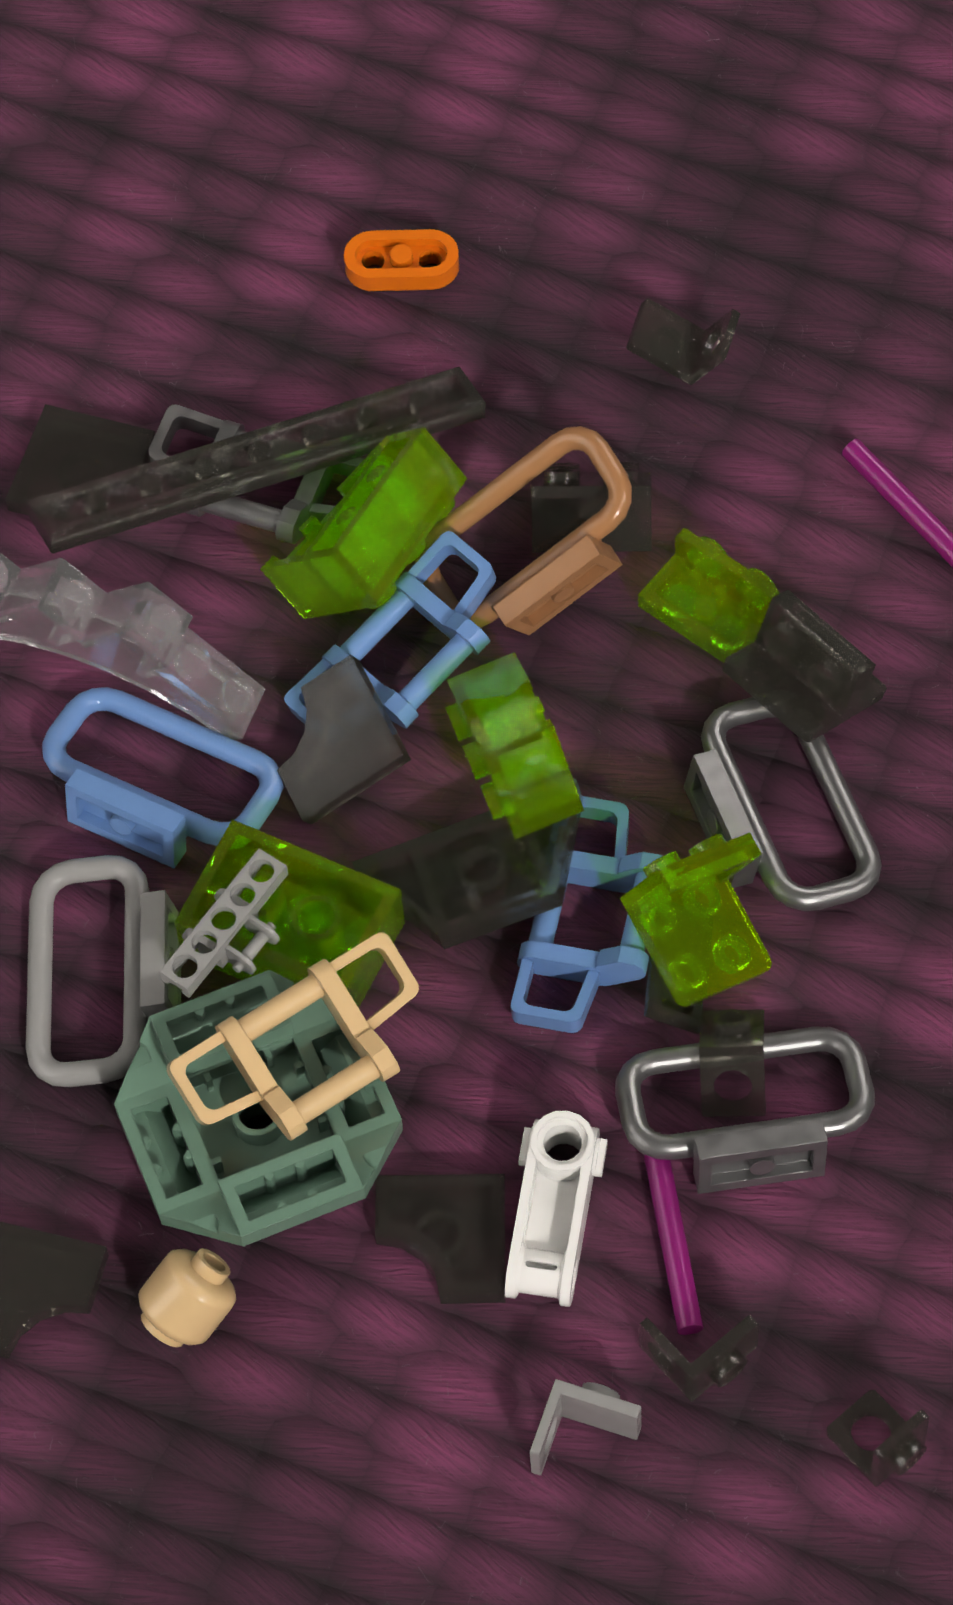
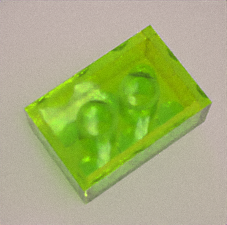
(316, 909)

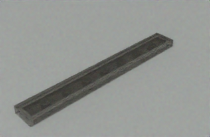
(251, 460)

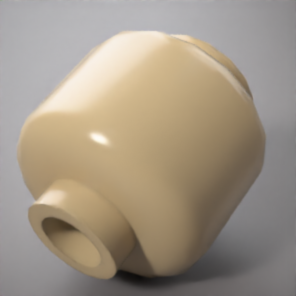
(187, 1297)

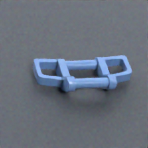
(410, 592)
(590, 967)

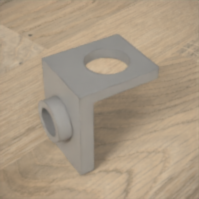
(587, 1404)

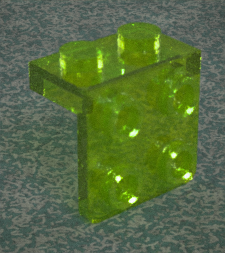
(697, 921)

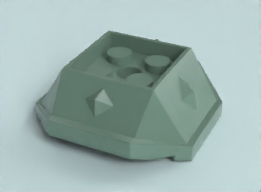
(241, 1179)

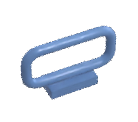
(135, 815)

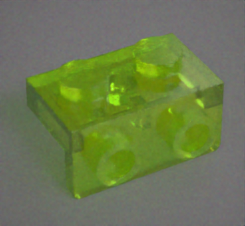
(708, 596)

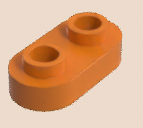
(402, 260)

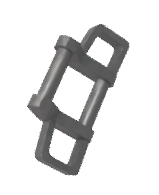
(282, 522)

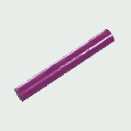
(900, 498)
(674, 1246)

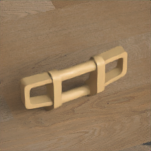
(323, 983)

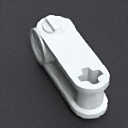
(553, 1206)

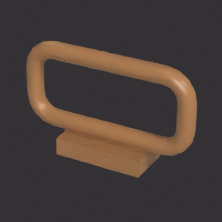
(568, 566)

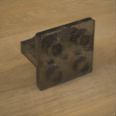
(568, 498)
(804, 670)

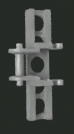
(245, 913)

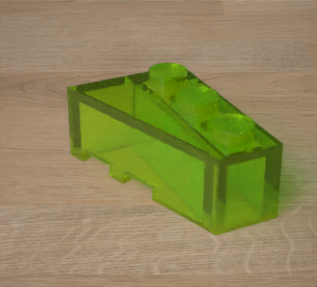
(374, 529)
(512, 746)

